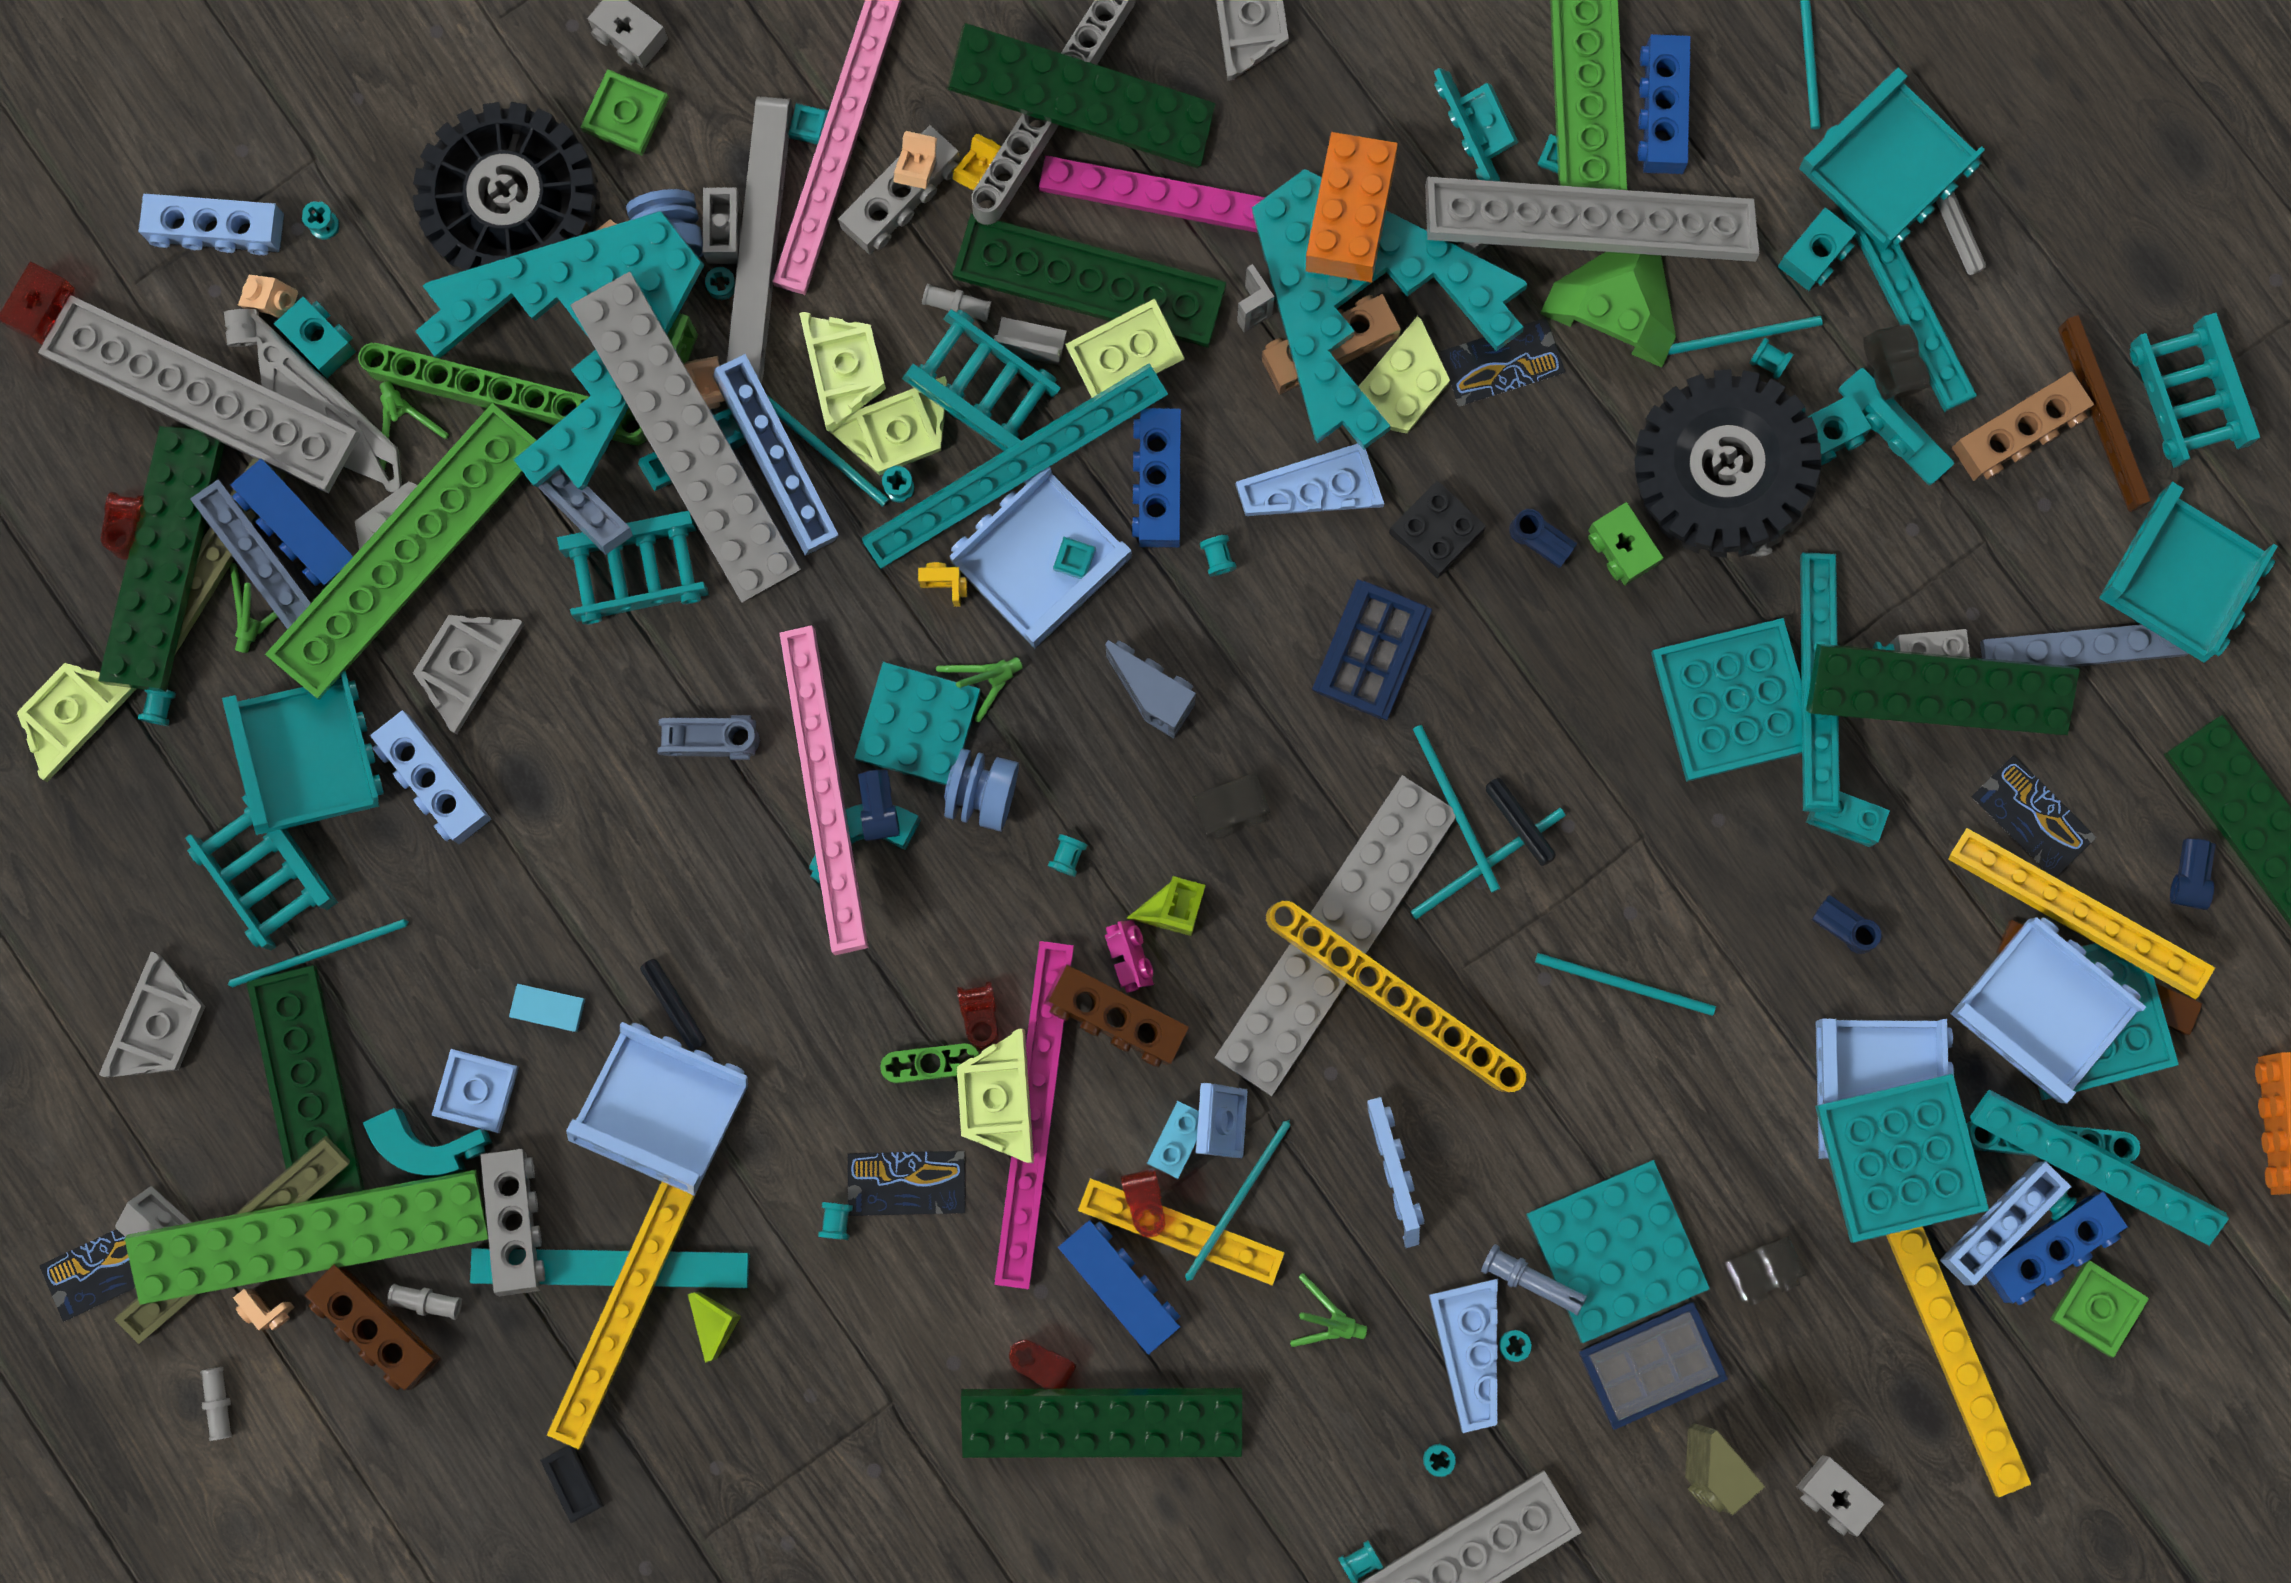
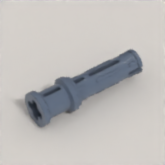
(1518, 1273)

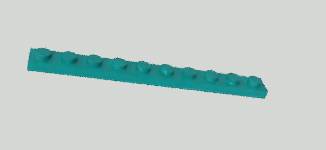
(1014, 465)

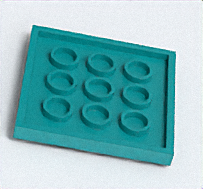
(1732, 698)
(2144, 1041)
(1901, 1158)
(1619, 1249)

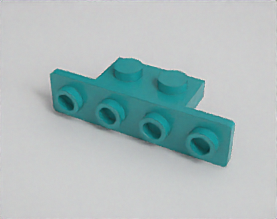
(1480, 121)
(1897, 428)

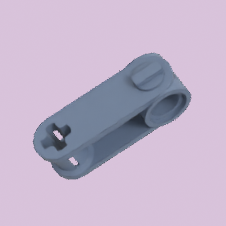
(708, 737)

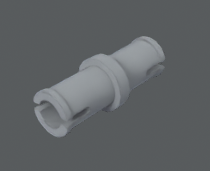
(956, 301)
(424, 1301)
(216, 1403)

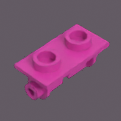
(1127, 940)

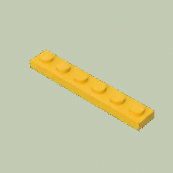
(1185, 1234)

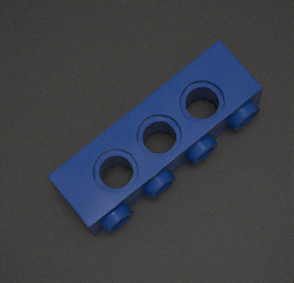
(1674, 55)
(1166, 426)
(2105, 1228)

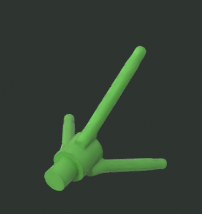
(396, 406)
(246, 627)
(995, 673)
(1338, 1325)

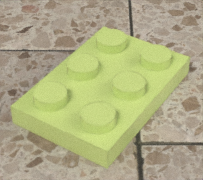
(1124, 347)

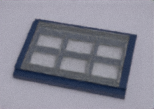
(1371, 649)
(1653, 1365)

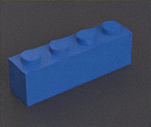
(292, 522)
(1119, 1287)

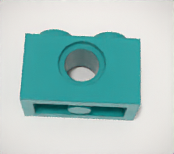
(1831, 235)
(300, 324)
(1847, 420)

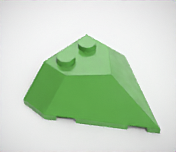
(1620, 297)

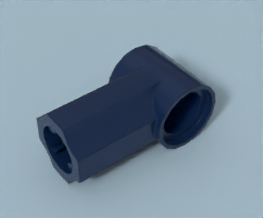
(1545, 540)
(878, 814)
(2193, 883)
(1843, 924)

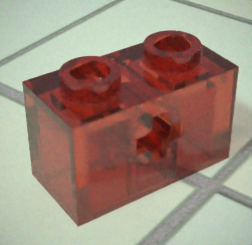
(36, 287)

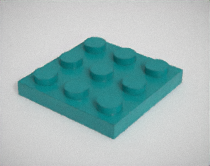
(916, 723)

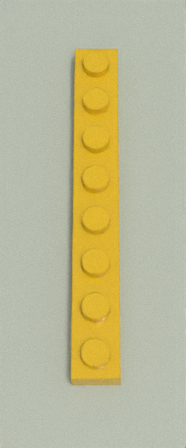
(2082, 913)
(620, 1315)
(1959, 1361)

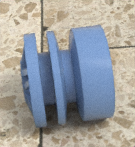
(678, 208)
(981, 789)

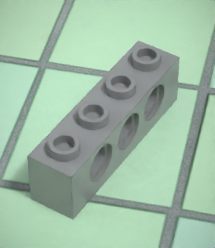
(880, 196)
(497, 1170)

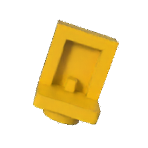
(976, 161)
(939, 576)

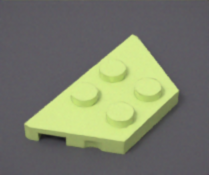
(842, 366)
(1406, 379)
(894, 430)
(67, 715)
(997, 1099)

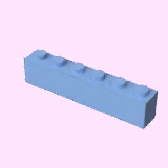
(775, 454)

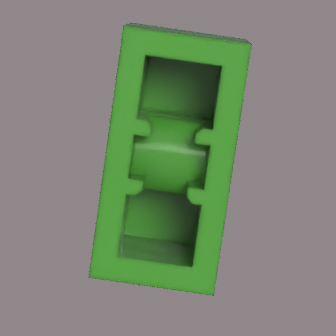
(1623, 526)

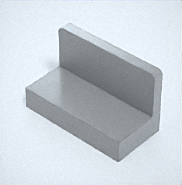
(1258, 305)
(1032, 340)
(148, 1212)

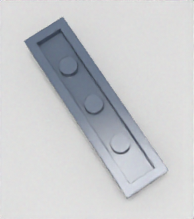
(587, 512)

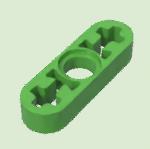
(903, 1056)

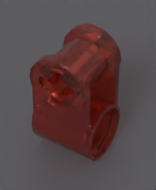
(119, 520)
(979, 1012)
(1144, 1196)
(1047, 1367)

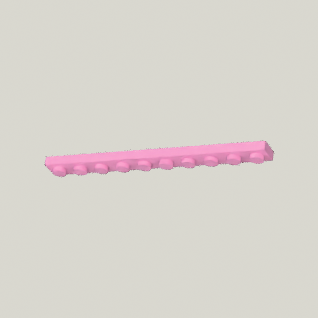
(836, 145)
(823, 791)

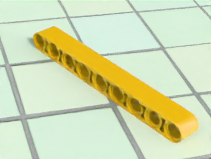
(1411, 1002)

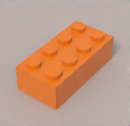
(1351, 207)
(2275, 1107)

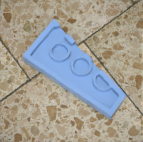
(1321, 483)
(1402, 1183)
(1469, 1346)

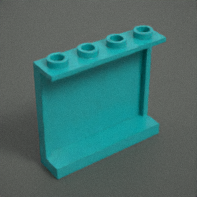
(1890, 162)
(2187, 576)
(302, 756)

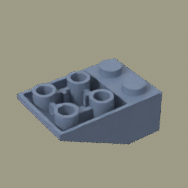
(1159, 698)

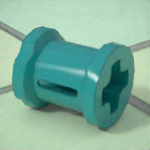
(330, 220)
(1771, 358)
(891, 477)
(1218, 555)
(157, 707)
(1067, 855)
(835, 1221)
(1360, 1562)

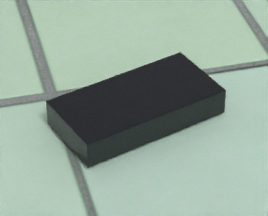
(572, 1483)

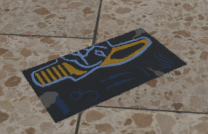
(1481, 372)
(2034, 817)
(906, 1183)
(89, 1275)

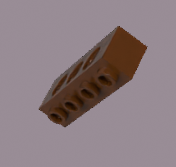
(1166, 1031)
(417, 1355)

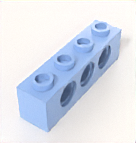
(161, 212)
(404, 732)
(2005, 1223)

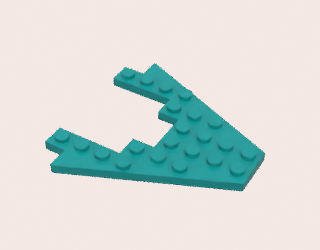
(566, 273)
(1311, 300)

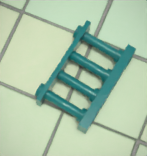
(2218, 367)
(951, 396)
(644, 533)
(294, 867)

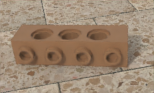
(1369, 310)
(2064, 395)

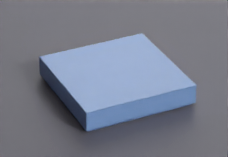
(475, 1091)
(1221, 1120)

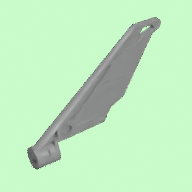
(296, 379)

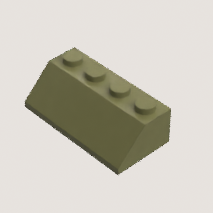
(1717, 1472)

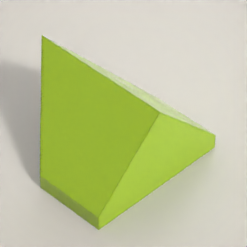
(1172, 907)
(712, 1323)

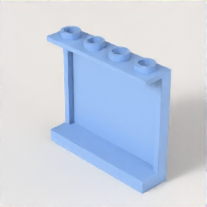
(1016, 551)
(2047, 1008)
(1877, 1056)
(659, 1108)

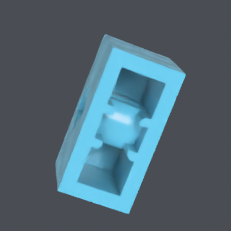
(1176, 1141)

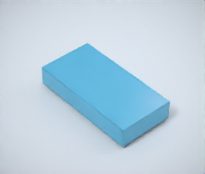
(547, 1008)

